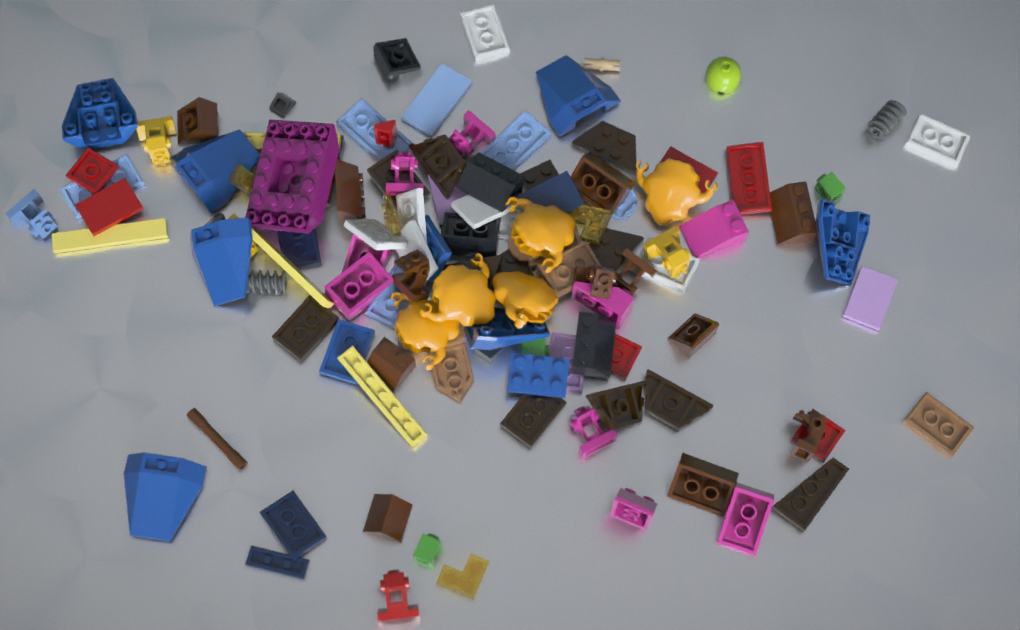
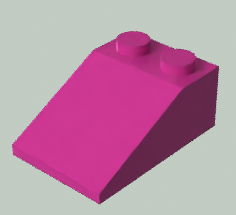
(714, 229)
(359, 248)
(358, 286)
(615, 308)
(633, 508)
(746, 518)

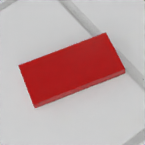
(749, 178)

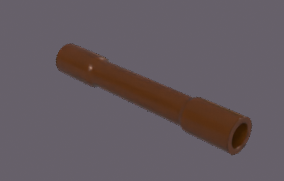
(232, 454)

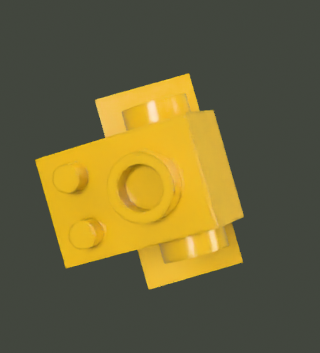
(155, 134)
(675, 261)

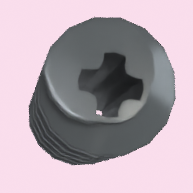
(886, 119)
(267, 282)

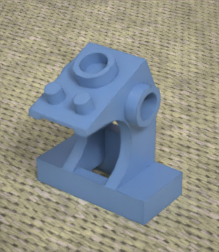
(38, 220)

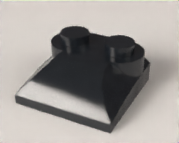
(395, 58)

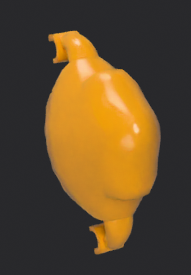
(671, 190)
(542, 231)
(462, 295)
(524, 297)
(422, 333)

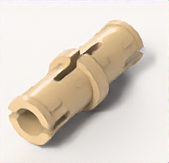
(602, 64)

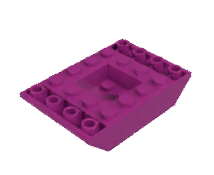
(287, 153)

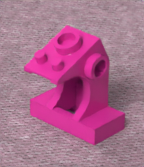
(476, 130)
(403, 162)
(583, 417)

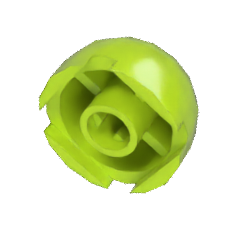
(723, 75)

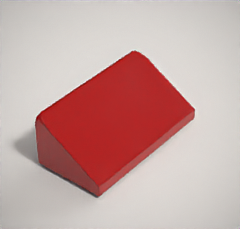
(386, 133)

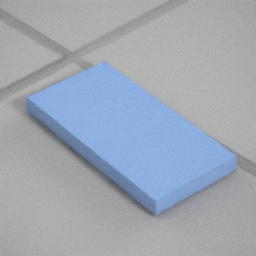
(436, 100)
(359, 125)
(517, 141)
(74, 193)
(383, 308)

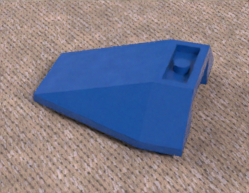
(572, 93)
(98, 116)
(211, 165)
(840, 240)
(223, 257)
(503, 332)
(160, 493)

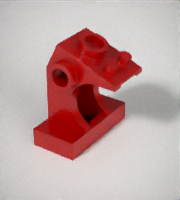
(394, 581)

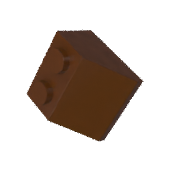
(197, 122)
(391, 363)

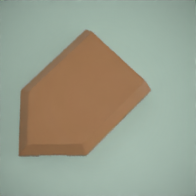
(454, 372)

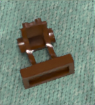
(636, 266)
(415, 273)
(600, 277)
(815, 427)

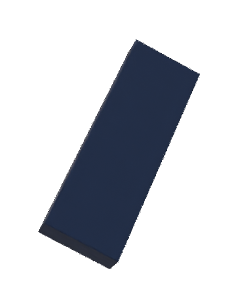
(277, 562)

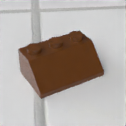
(601, 183)
(348, 192)
(792, 214)
(703, 484)

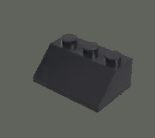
(490, 181)
(467, 241)
(593, 345)

